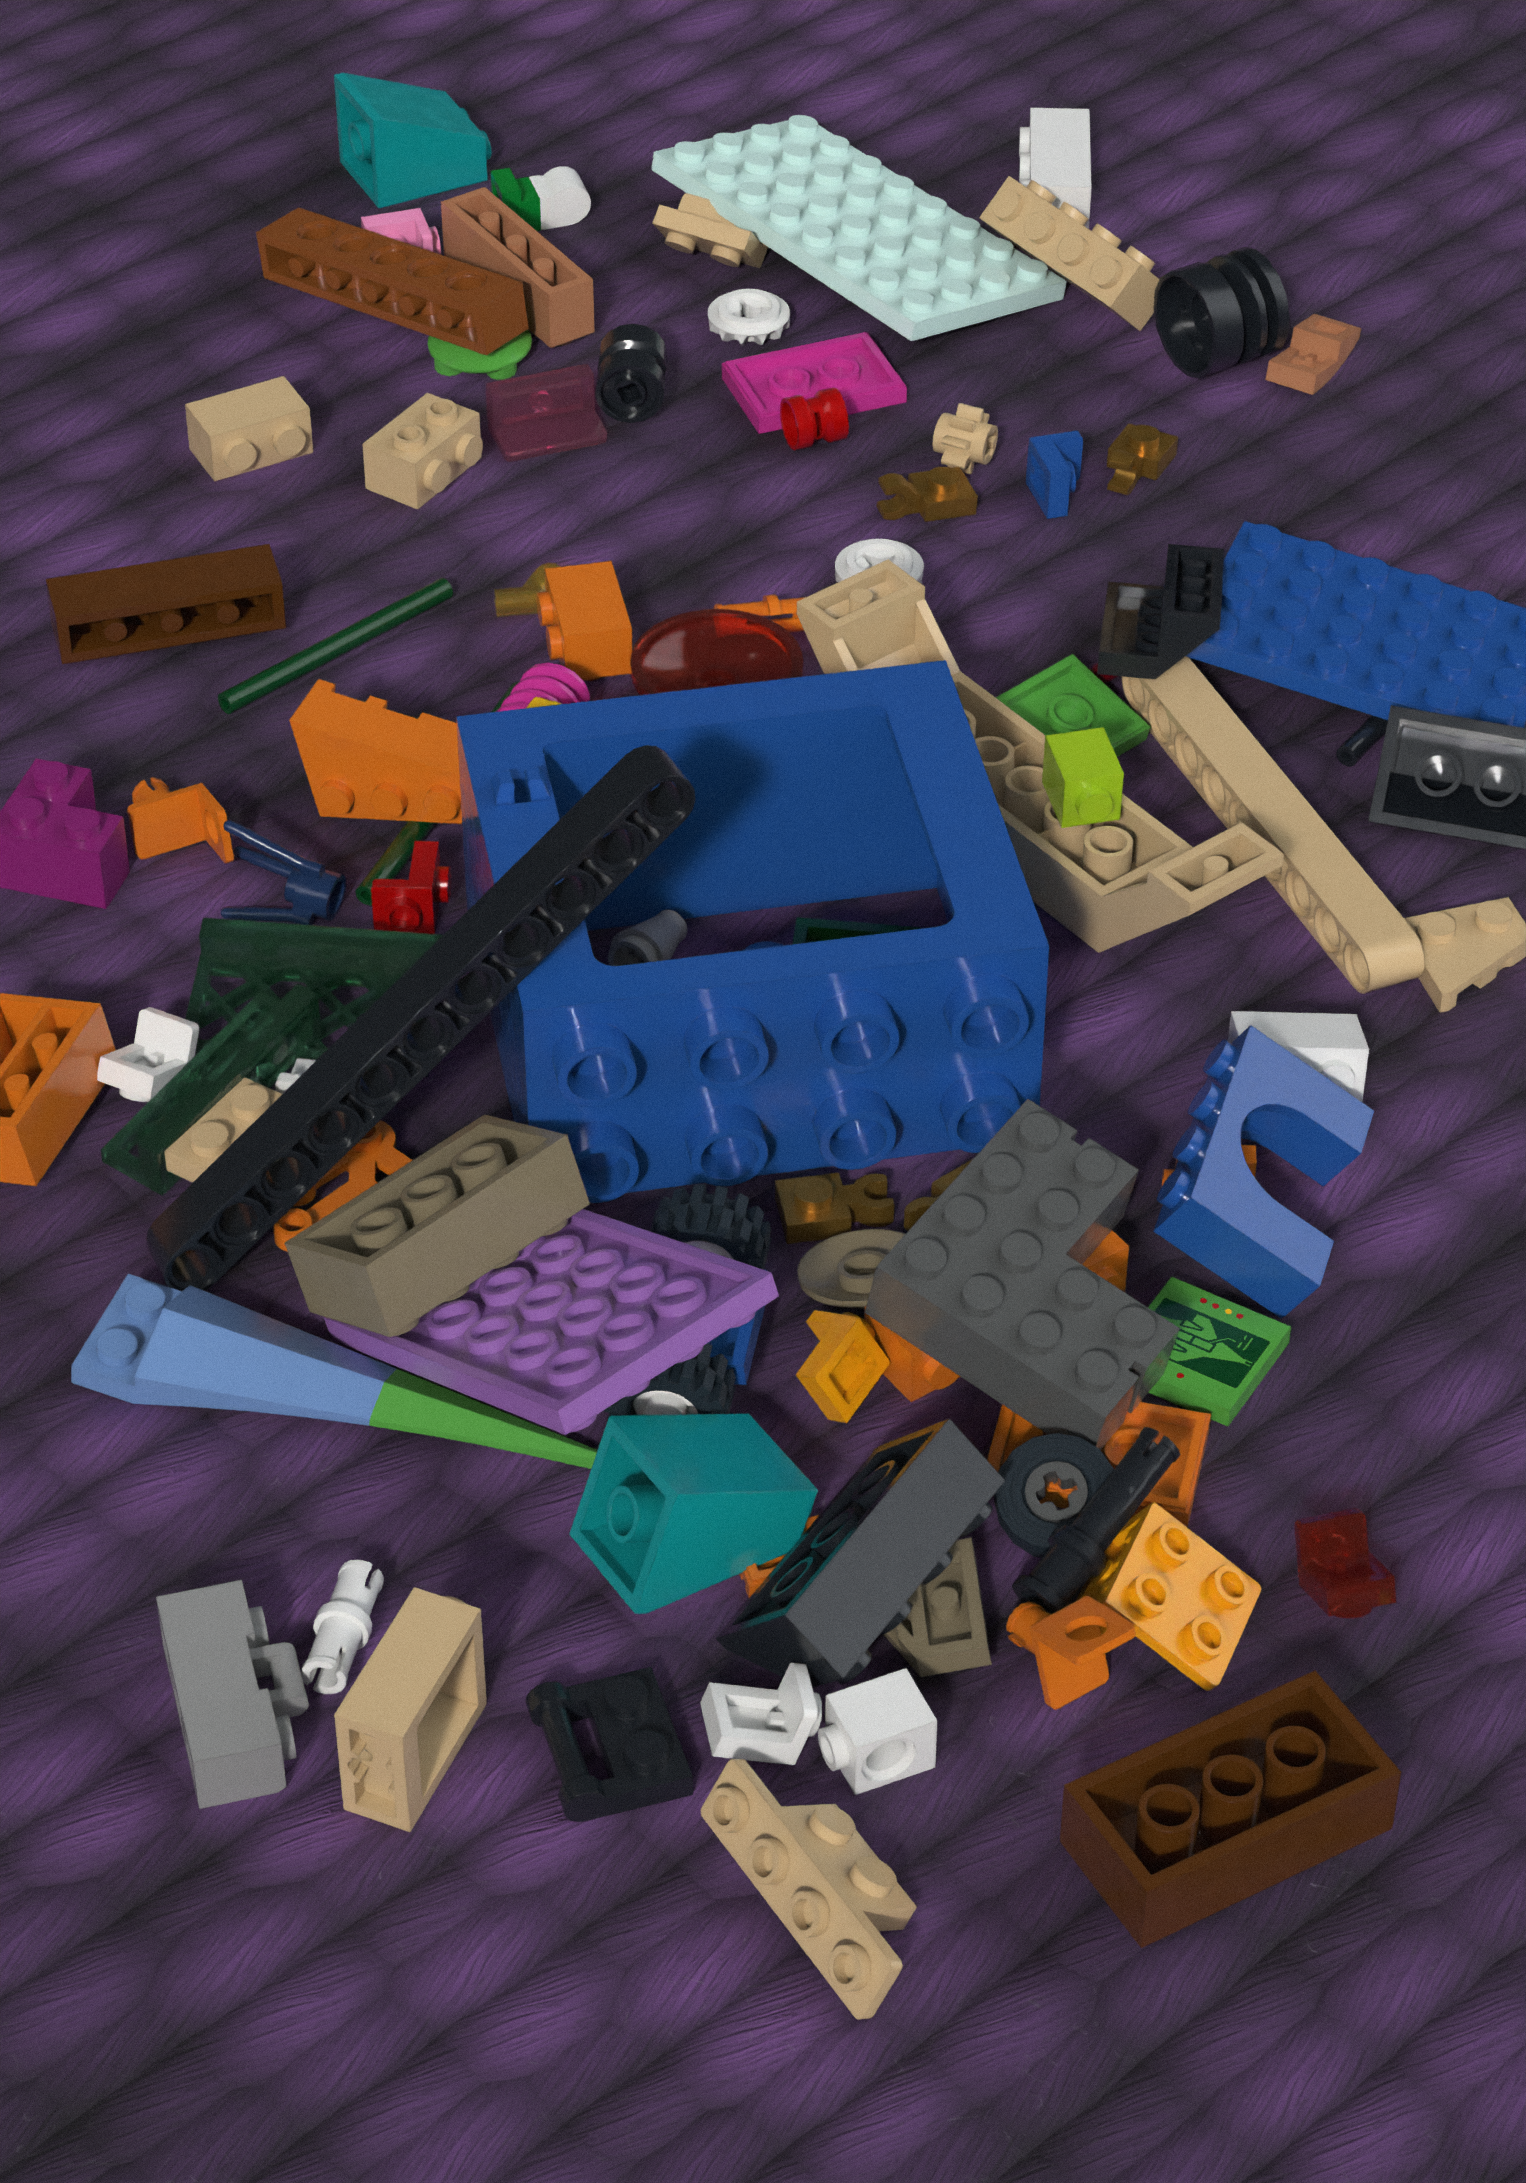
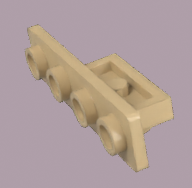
(816, 1881)

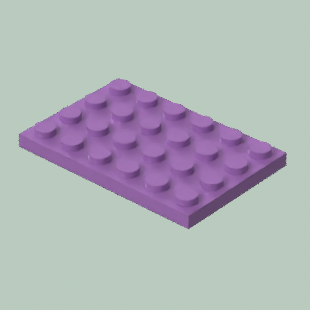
(575, 1321)

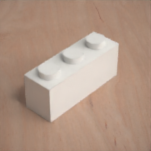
(1058, 155)

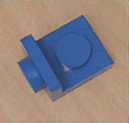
(1053, 470)

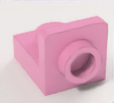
(405, 226)

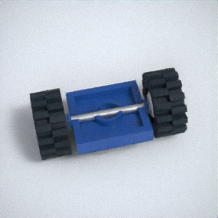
(709, 1378)

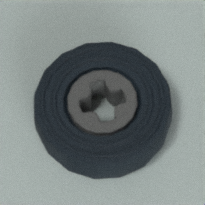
(1030, 1468)

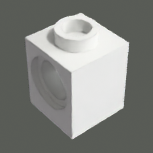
(878, 1732)

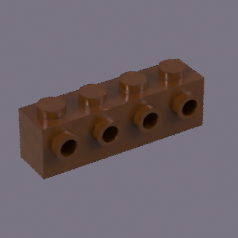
(166, 603)

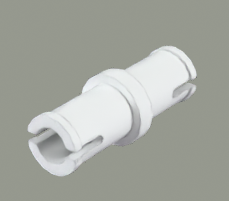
(342, 1627)

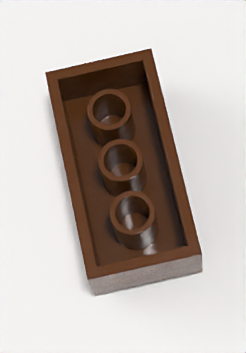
(1228, 1807)

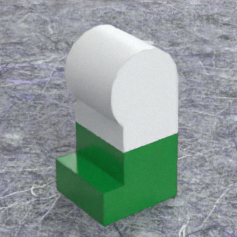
(544, 200)

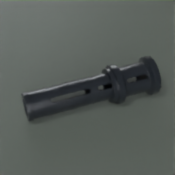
(1079, 1549)

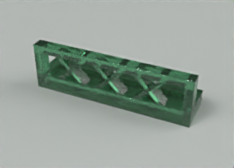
(253, 1045)

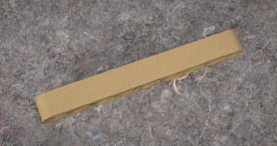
(1245, 785)

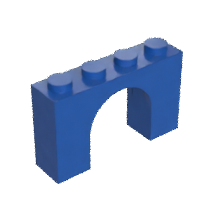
(1213, 1200)

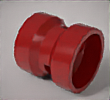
(814, 418)

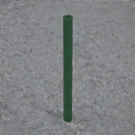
(334, 646)

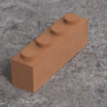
(494, 238)

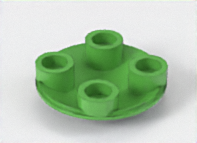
(499, 364)

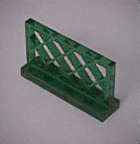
(299, 953)

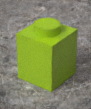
(1082, 777)

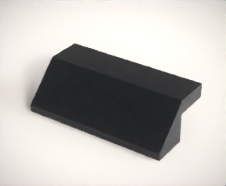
(1157, 626)

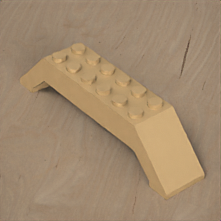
(1093, 878)

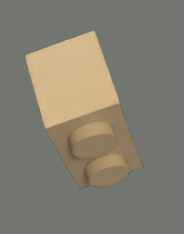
(249, 428)

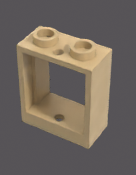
(411, 1709)

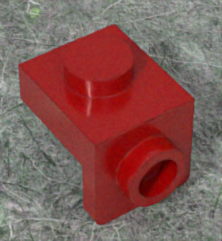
(414, 902)

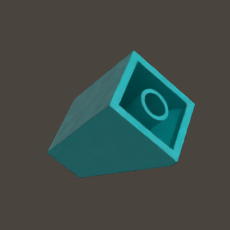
(406, 139)
(687, 1504)

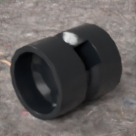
(631, 373)

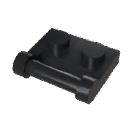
(632, 1736)

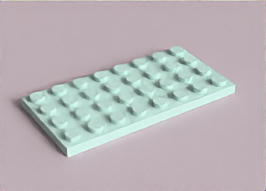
(859, 227)

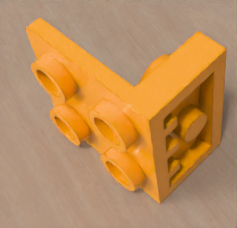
(1176, 1593)

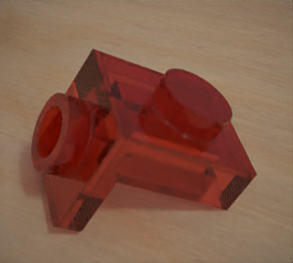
(1339, 1567)

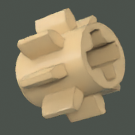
(965, 438)

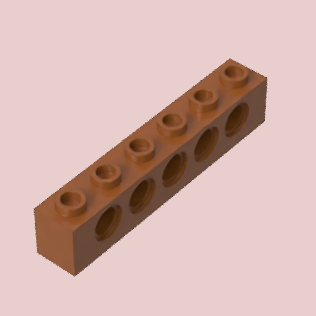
(393, 280)

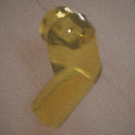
(522, 599)

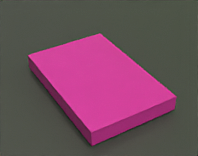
(847, 363)

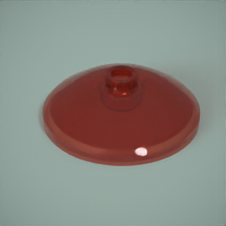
(713, 651)

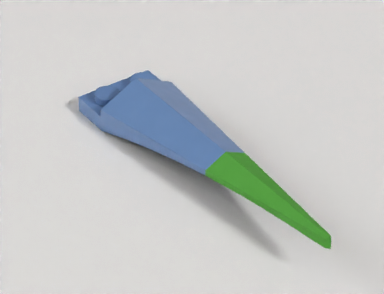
(218, 1355)

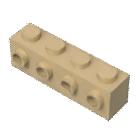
(1074, 252)

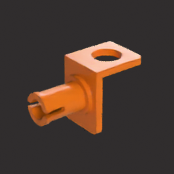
(176, 819)
(1069, 1645)

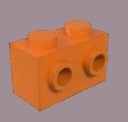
(586, 620)

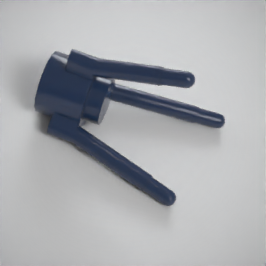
(308, 886)

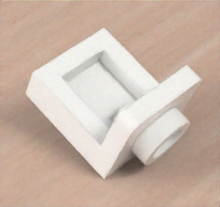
(158, 1053)
(762, 1721)

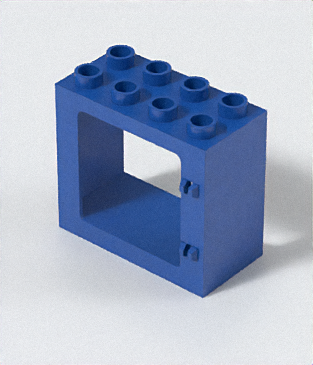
(787, 1048)

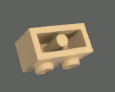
(422, 450)

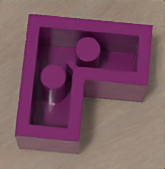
(58, 841)

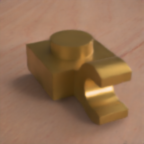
(1138, 453)
(932, 493)

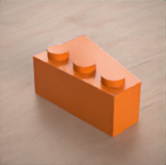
(377, 760)
(45, 1078)

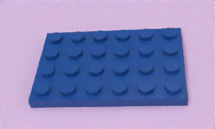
(1365, 632)

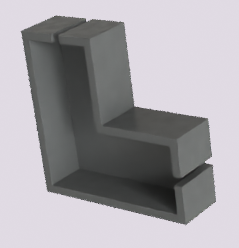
(1001, 1285)

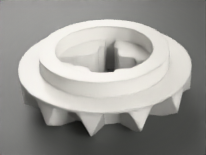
(764, 316)
(871, 552)

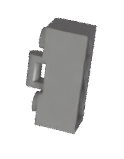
(228, 1725)

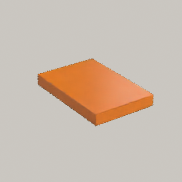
(1176, 1487)

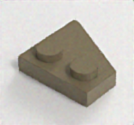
(946, 1620)

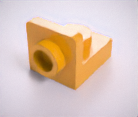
(842, 1363)

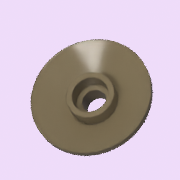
(844, 1266)

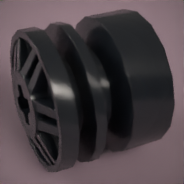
(1221, 312)

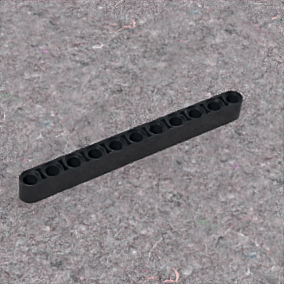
(203, 1235)

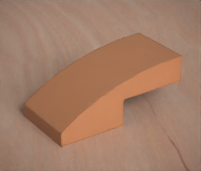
(1314, 355)

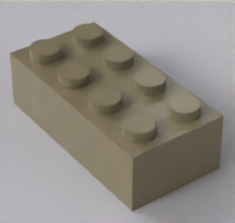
(438, 1225)

